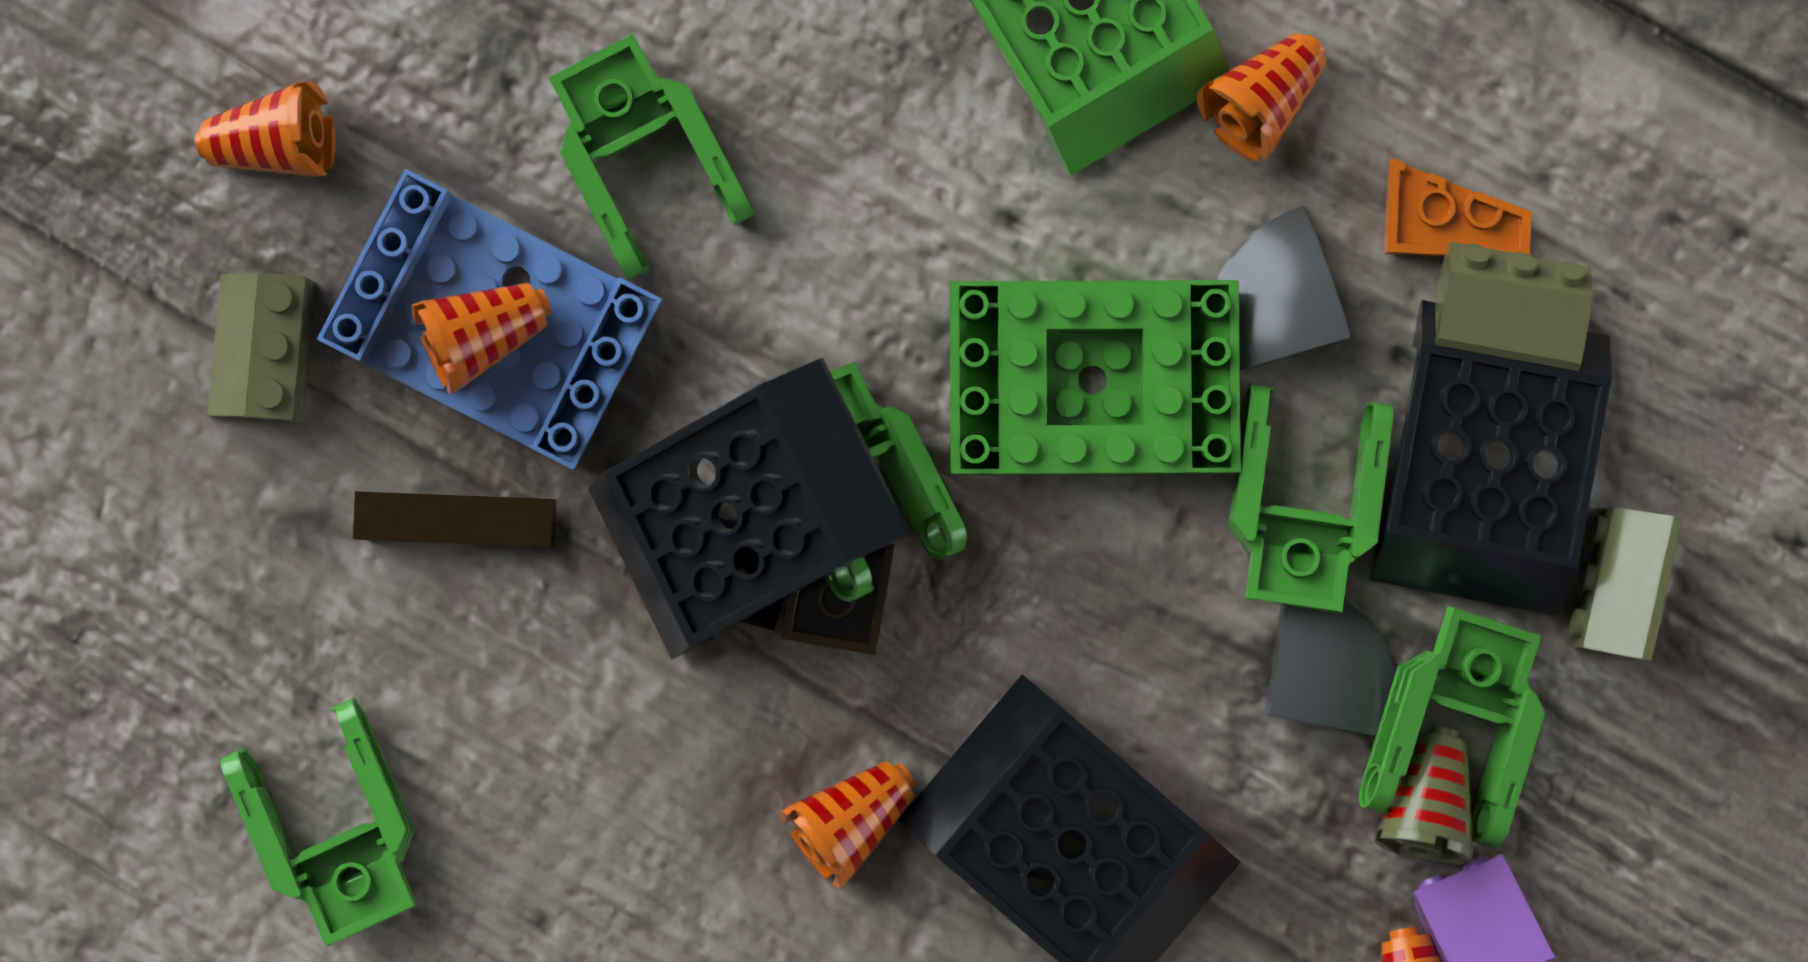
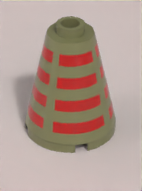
(1432, 802)

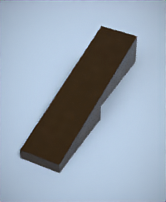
(454, 519)

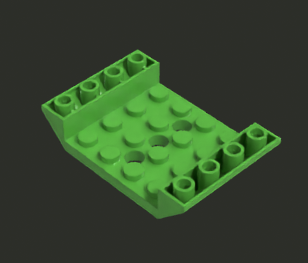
(1105, 68)

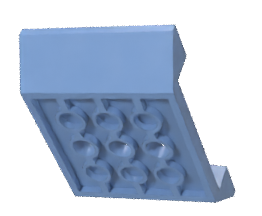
(441, 246)

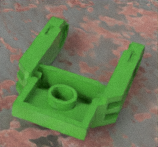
(616, 105)
(912, 474)
(1301, 553)
(1477, 671)
(351, 876)

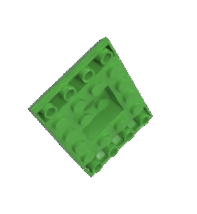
(1165, 365)

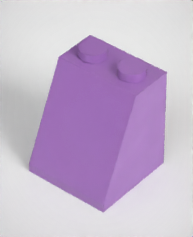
(1480, 915)

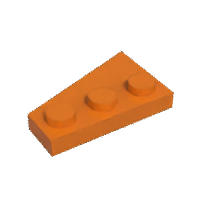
(1430, 212)

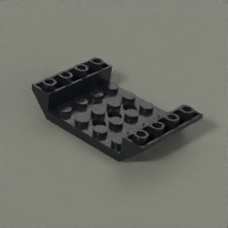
(800, 494)
(1483, 528)
(1027, 782)

